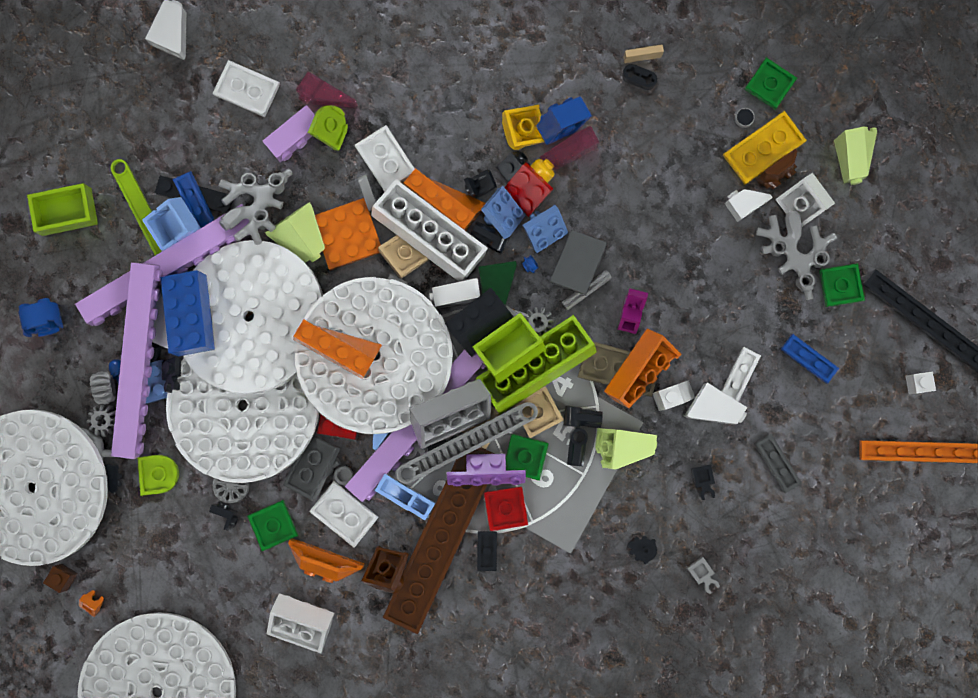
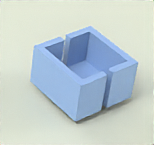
(171, 225)

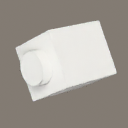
(920, 383)

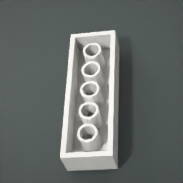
(428, 231)

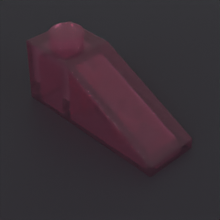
(321, 93)
(572, 148)

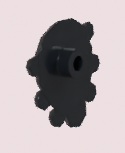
(113, 477)
(643, 549)

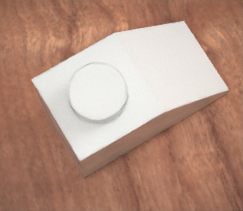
(745, 202)

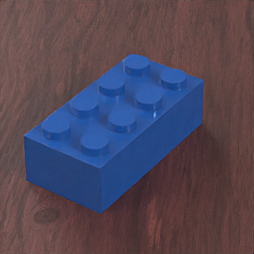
(187, 313)

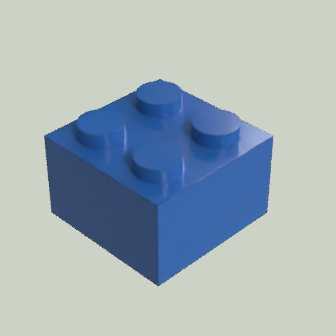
(563, 119)

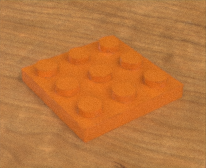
(347, 234)

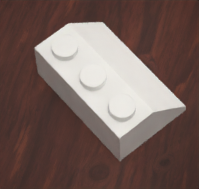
(299, 623)

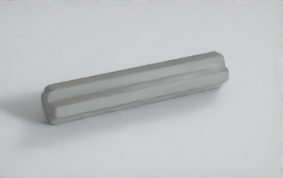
(576, 297)

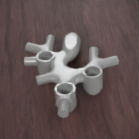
(256, 212)
(788, 245)

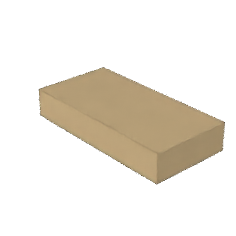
(644, 53)

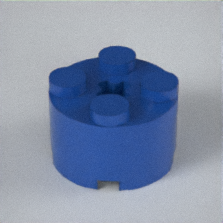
(40, 318)

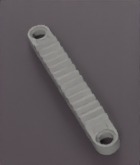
(466, 443)

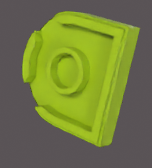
(329, 126)
(157, 474)

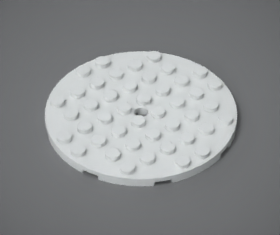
(278, 292)
(411, 363)
(234, 442)
(68, 487)
(159, 653)

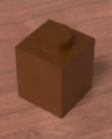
(60, 578)

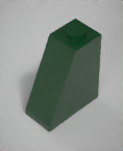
(499, 278)

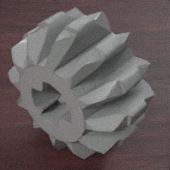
(542, 317)
(103, 387)
(97, 423)

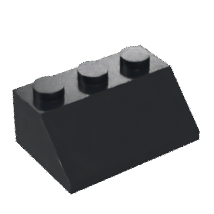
(478, 320)

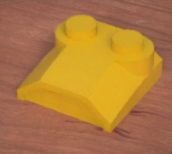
(521, 127)

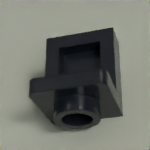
(512, 164)
(480, 184)
(222, 509)

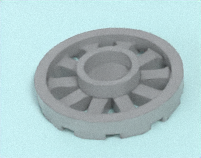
(230, 488)

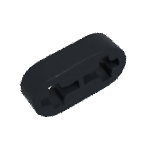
(638, 81)

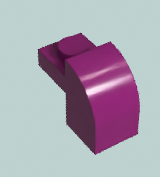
(632, 311)

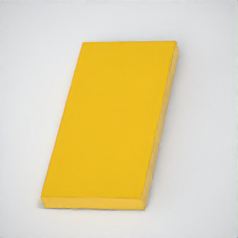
(764, 147)

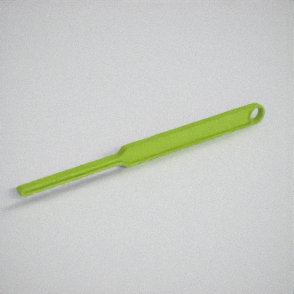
(135, 199)

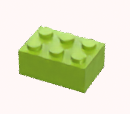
(62, 209)
(509, 347)

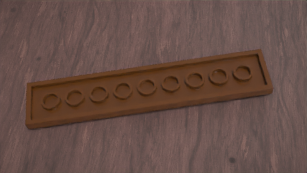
(435, 551)

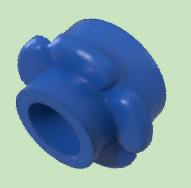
(530, 264)

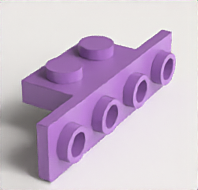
(486, 470)

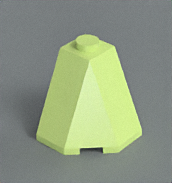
(855, 153)
(299, 234)
(623, 447)

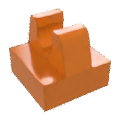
(90, 605)

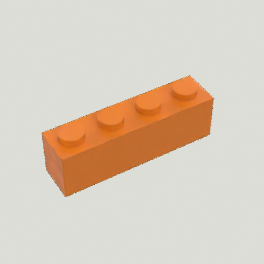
(450, 202)
(342, 349)
(641, 368)

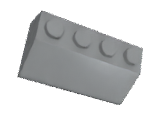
(450, 413)

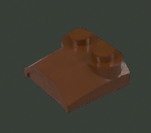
(783, 168)
(386, 570)

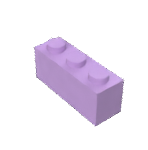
(290, 135)

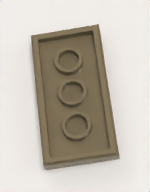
(605, 364)

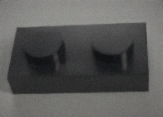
(487, 551)

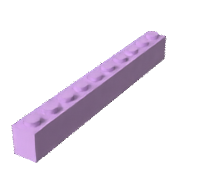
(172, 261)
(135, 360)
(400, 442)

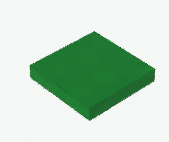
(770, 83)
(841, 285)
(526, 455)
(272, 525)

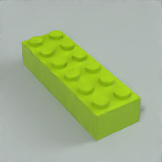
(565, 348)

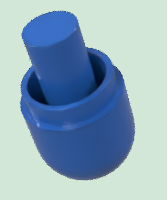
(114, 368)

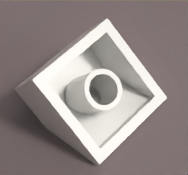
(806, 198)

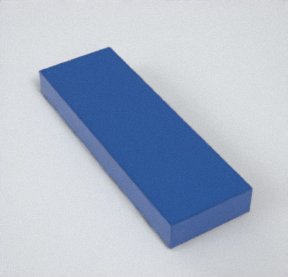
(193, 198)
(809, 358)

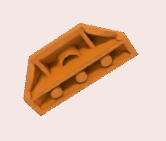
(323, 562)

